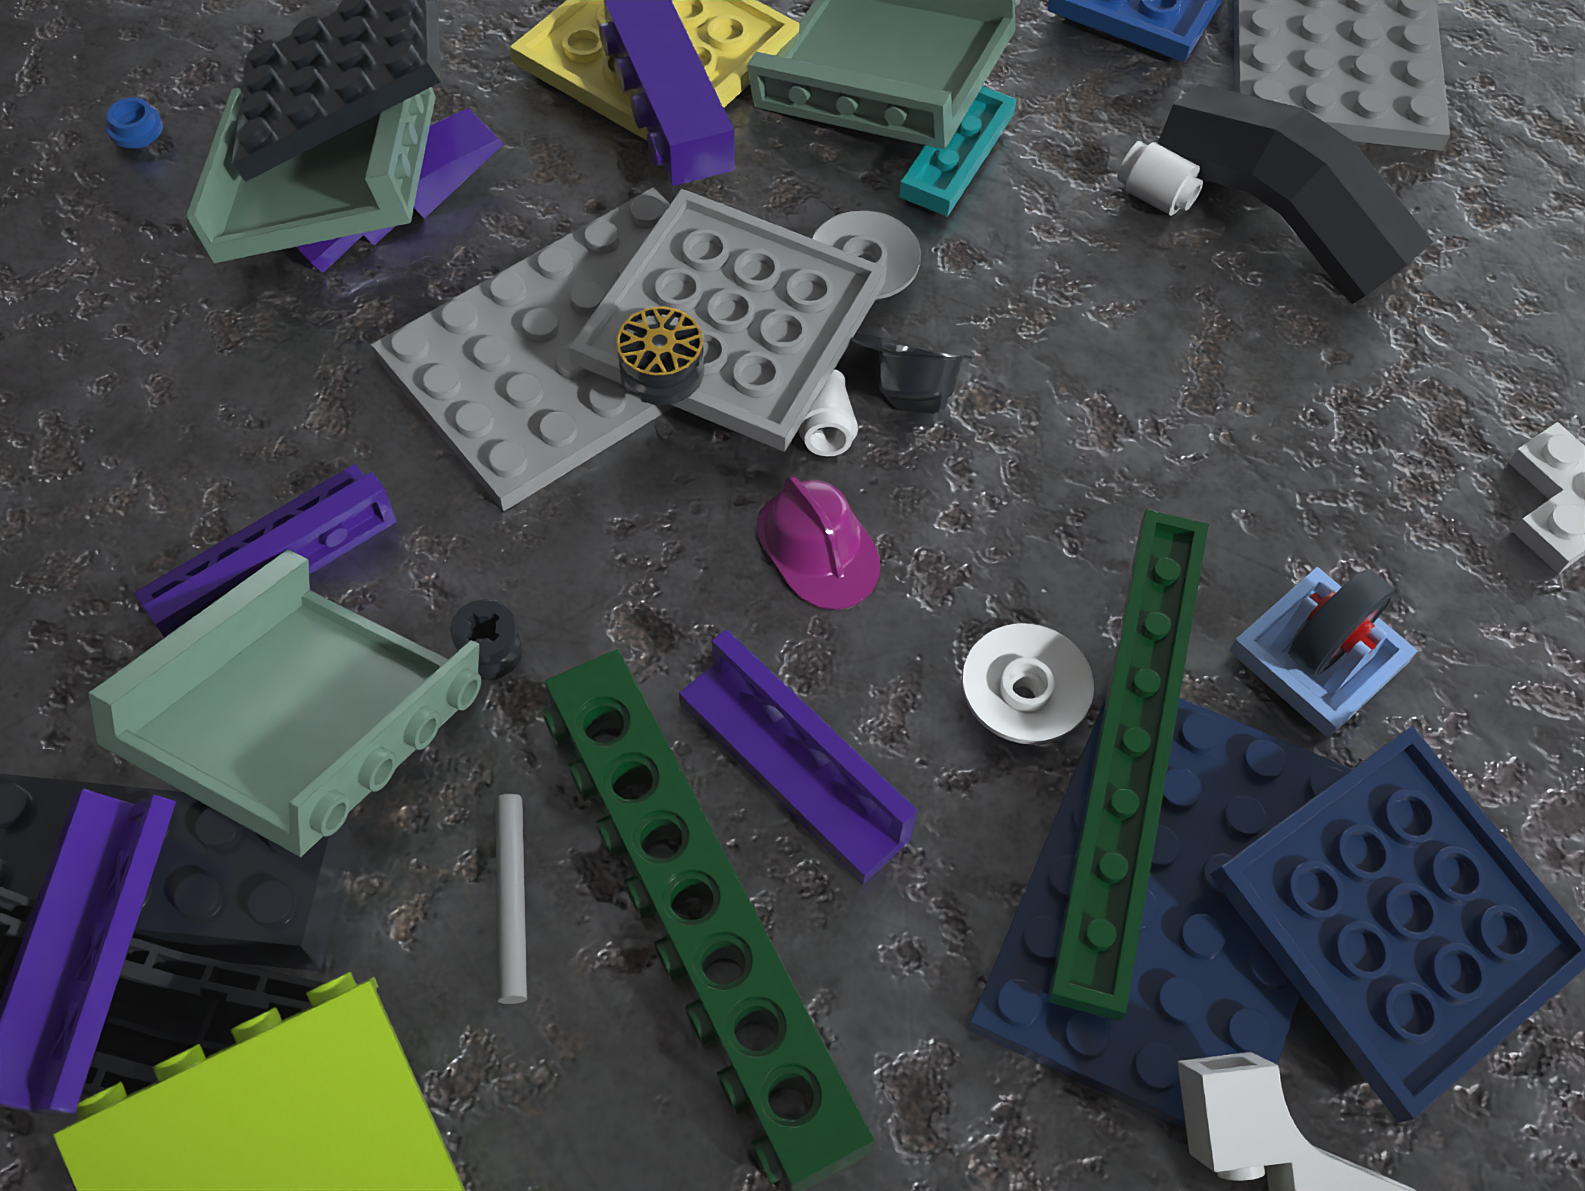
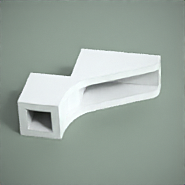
(1243, 1124)

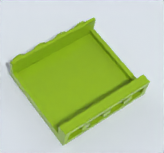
(280, 1110)

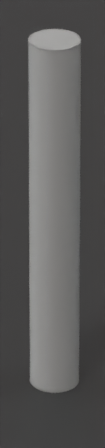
(510, 900)

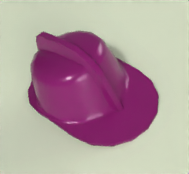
(819, 544)

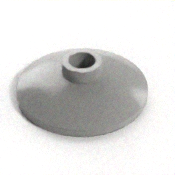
(878, 240)

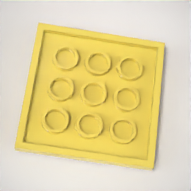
(725, 34)

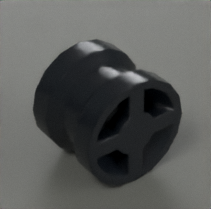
(496, 654)

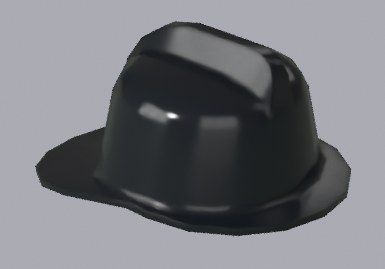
(911, 375)

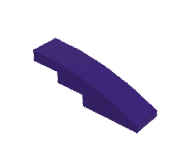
(451, 155)

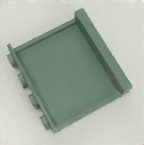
(886, 65)
(332, 191)
(281, 705)

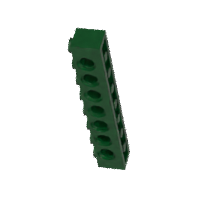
(833, 1131)

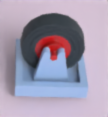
(1326, 647)

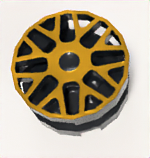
(644, 354)

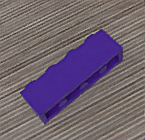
(668, 89)

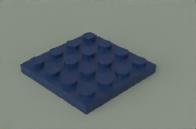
(1405, 922)

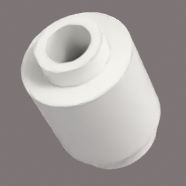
(1160, 177)

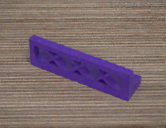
(314, 525)
(799, 759)
(76, 949)

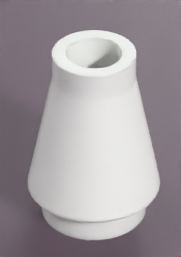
(831, 420)

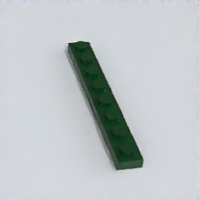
(1129, 771)

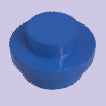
(133, 123)

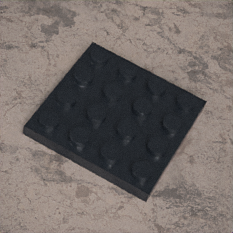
(333, 77)

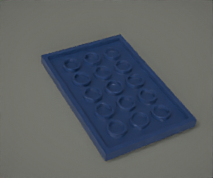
(1198, 967)

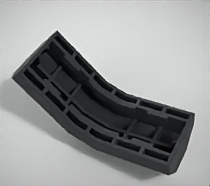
(1306, 176)
(164, 1002)

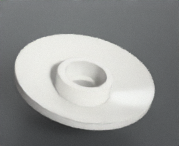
(1030, 659)

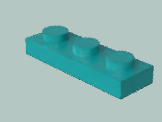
(942, 175)

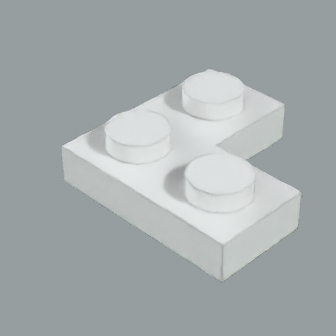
(1557, 469)

